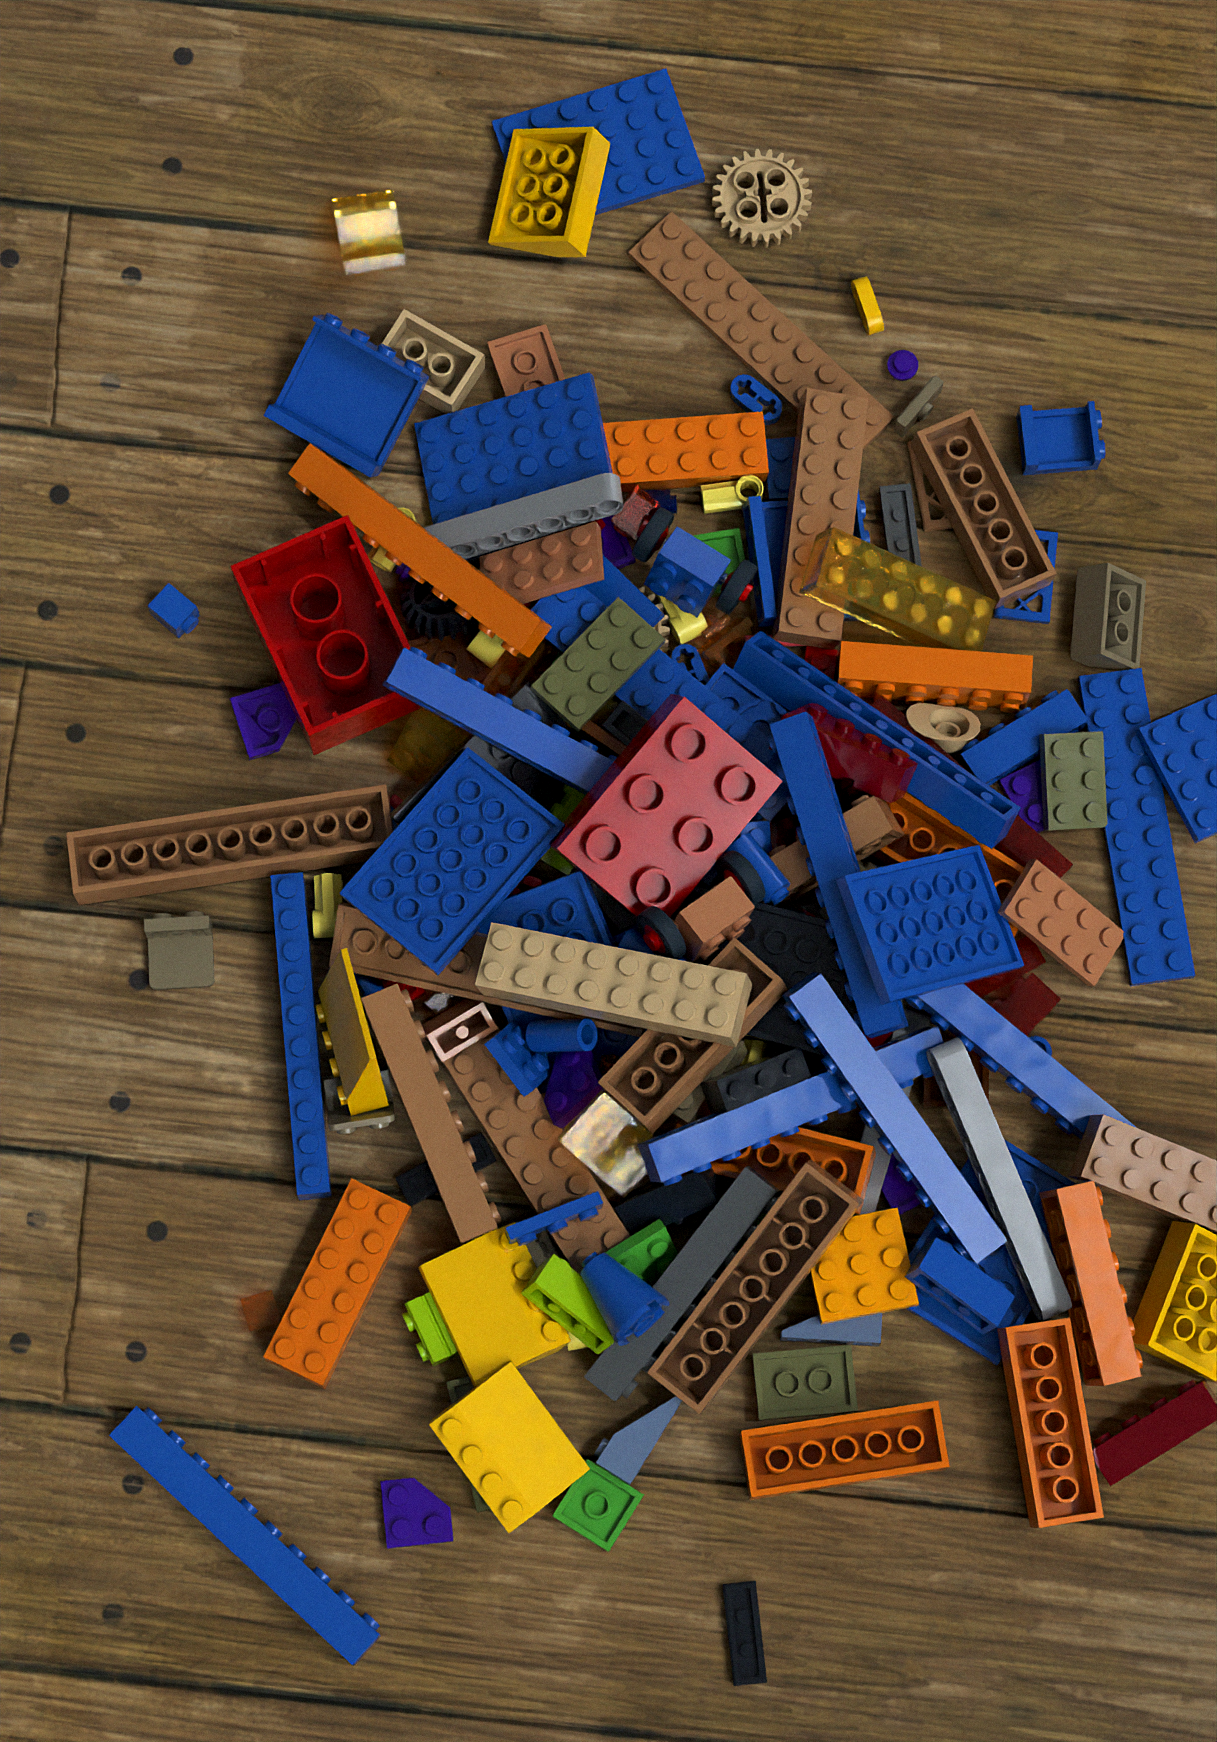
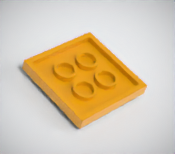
(864, 1270)

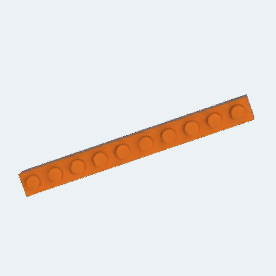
(421, 551)

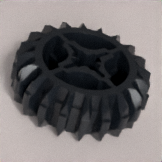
(432, 614)

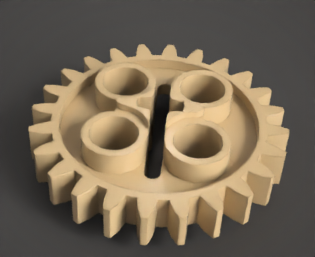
(790, 196)

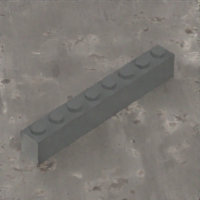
(685, 1279)

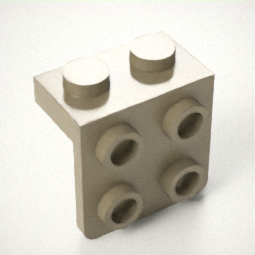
(180, 951)
(340, 1117)

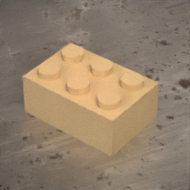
(447, 361)

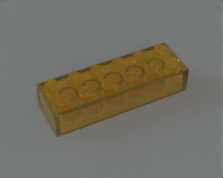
(895, 594)

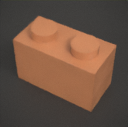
(458, 1028)

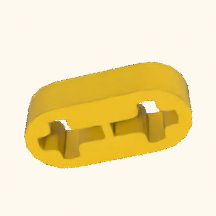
(867, 305)

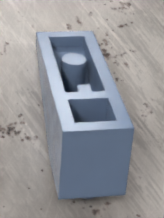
(856, 1331)
(633, 1444)

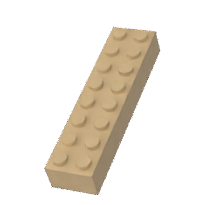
(614, 984)

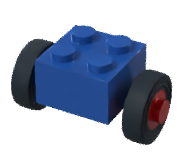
(688, 568)

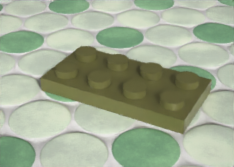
(597, 664)

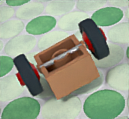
(709, 919)

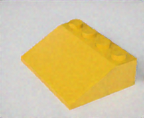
(550, 191)
(350, 1039)
(1180, 1302)
(483, 1305)
(509, 1446)

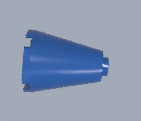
(621, 1297)

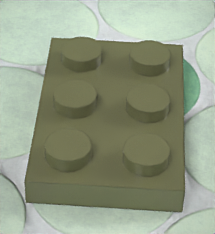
(1073, 780)
(804, 1382)

